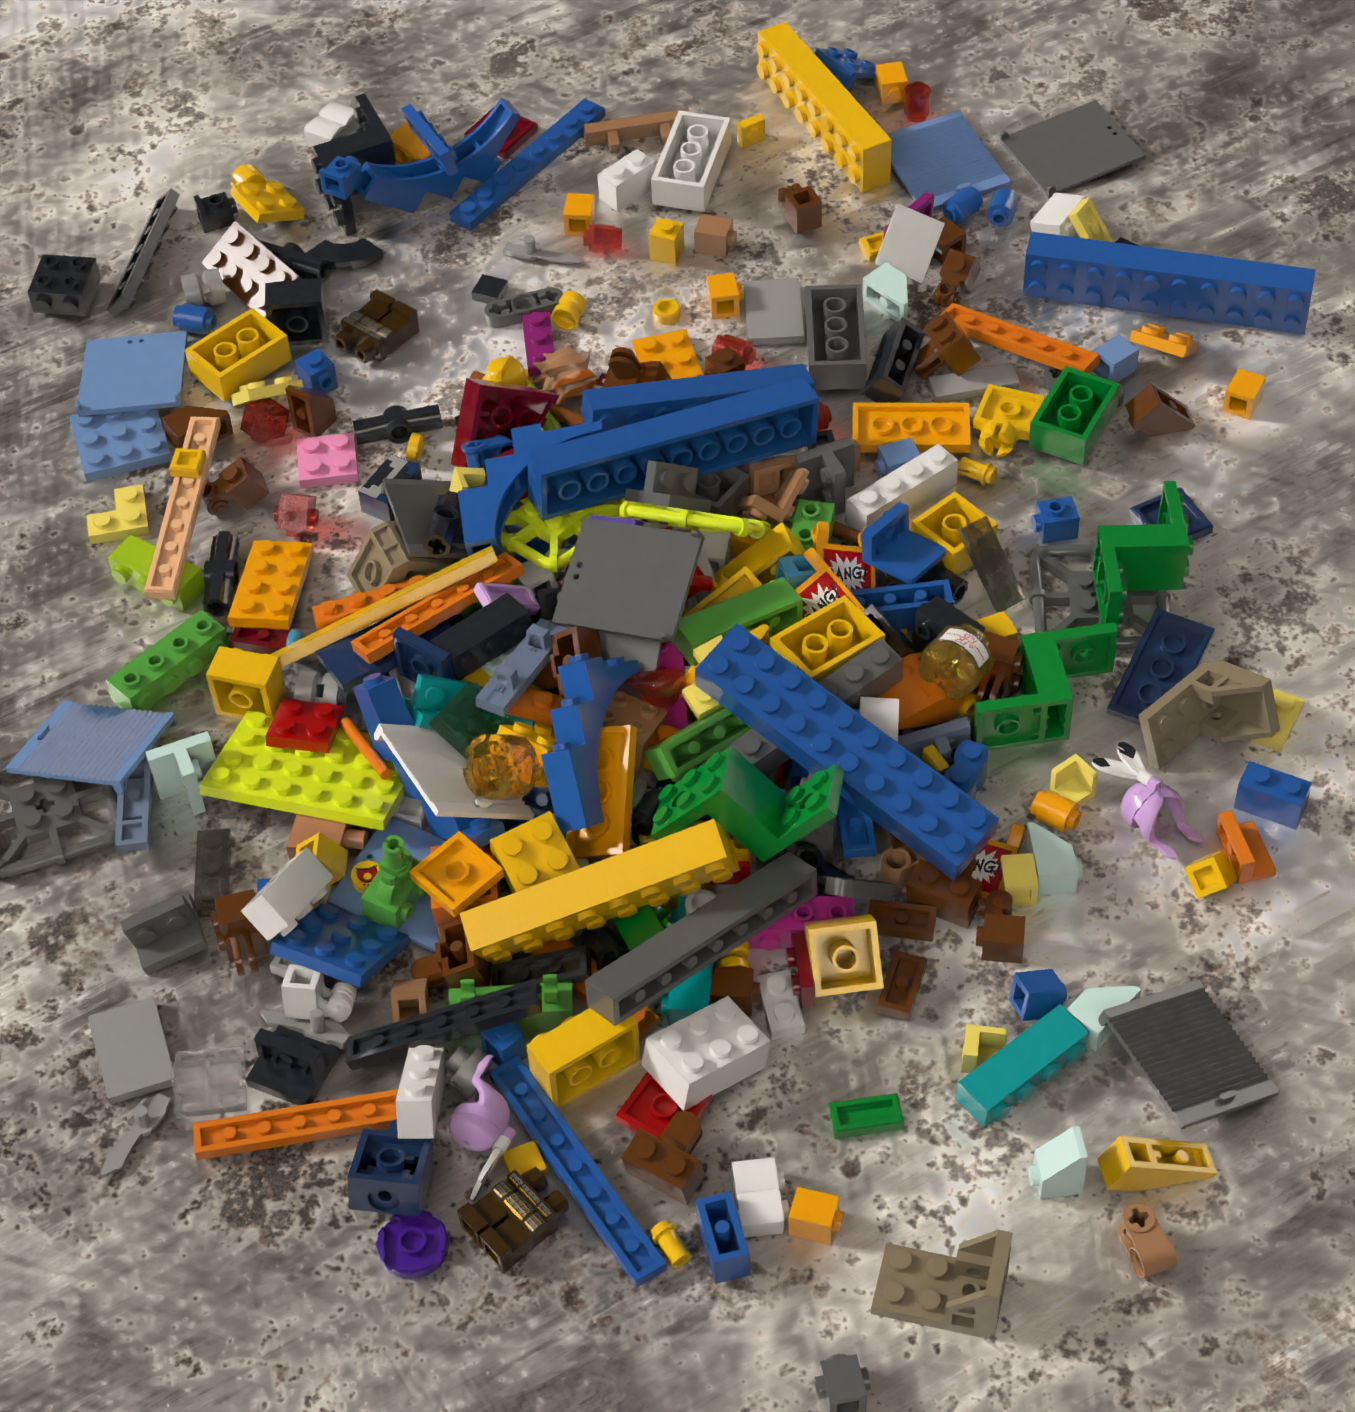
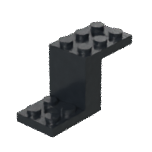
(369, 144)

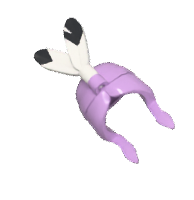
(1146, 798)
(482, 1123)

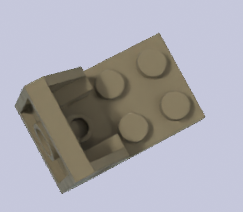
(386, 560)
(1211, 702)
(945, 1290)

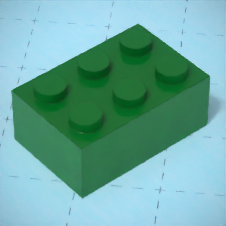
(1074, 415)

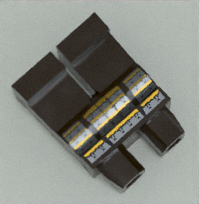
(377, 327)
(513, 1217)

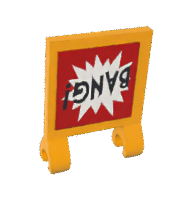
(843, 559)
(822, 586)
(988, 863)

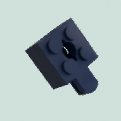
(393, 1166)

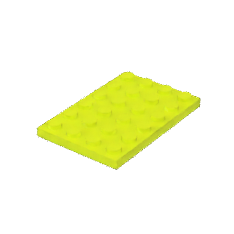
(307, 783)

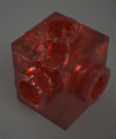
(264, 420)
(296, 514)

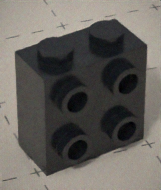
(64, 285)
(933, 619)

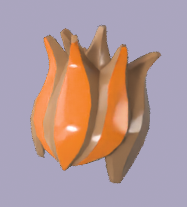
(565, 373)

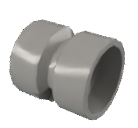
(193, 290)
(313, 687)

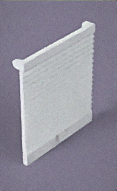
(439, 777)

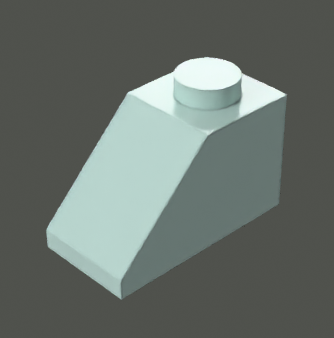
(887, 291)
(1054, 861)
(1090, 1005)
(1060, 1165)

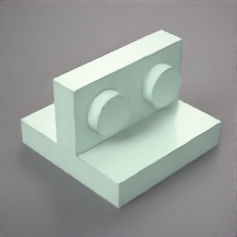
(182, 767)

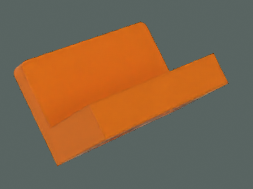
(1244, 848)

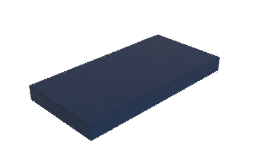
(1163, 657)
(349, 668)

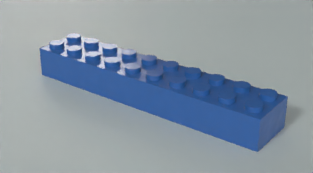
(1168, 282)
(700, 437)
(823, 730)

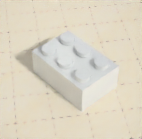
(705, 1053)

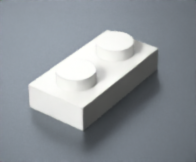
(780, 1005)

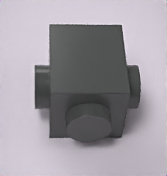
(843, 1384)

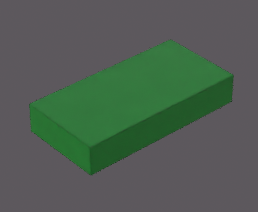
(866, 1116)

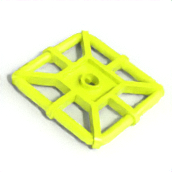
(688, 519)
(551, 530)

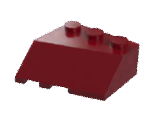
(495, 409)

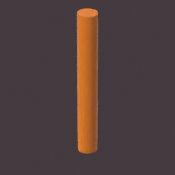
(366, 748)

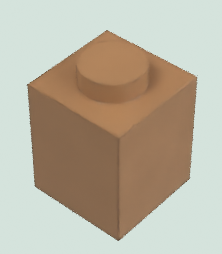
(714, 235)
(409, 998)

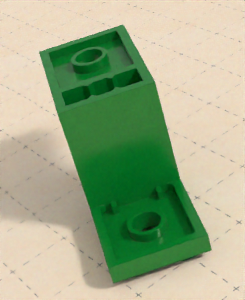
(1142, 556)
(1047, 701)
(748, 803)

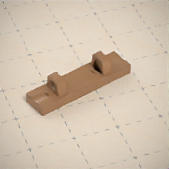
(630, 128)
(766, 476)

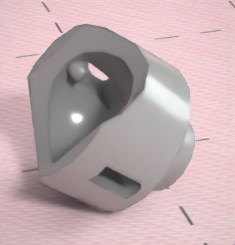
(464, 1068)

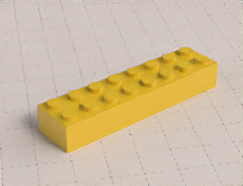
(824, 107)
(600, 892)

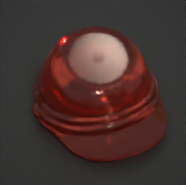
(659, 687)

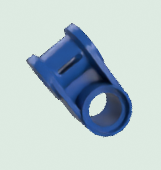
(483, 449)

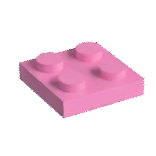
(327, 460)

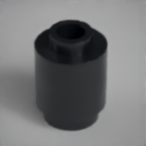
(643, 814)

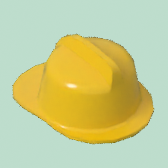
(507, 371)

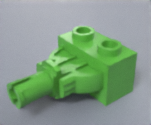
(392, 893)

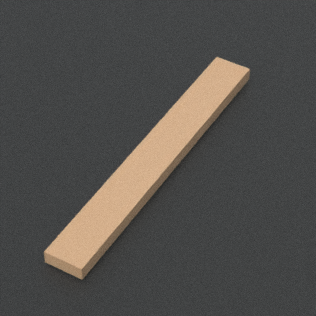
(181, 515)

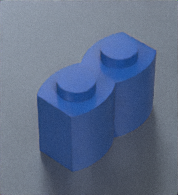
(969, 767)

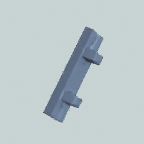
(519, 669)
(943, 737)
(135, 811)

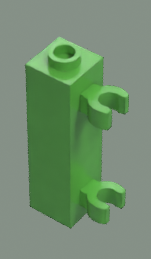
(556, 1002)

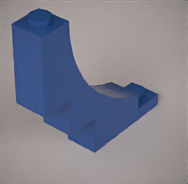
(384, 704)

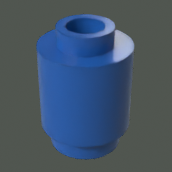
(962, 205)
(1002, 207)
(194, 318)

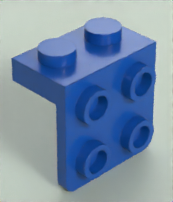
(846, 65)
(896, 549)

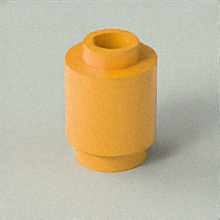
(1056, 811)

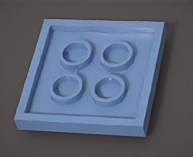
(119, 442)

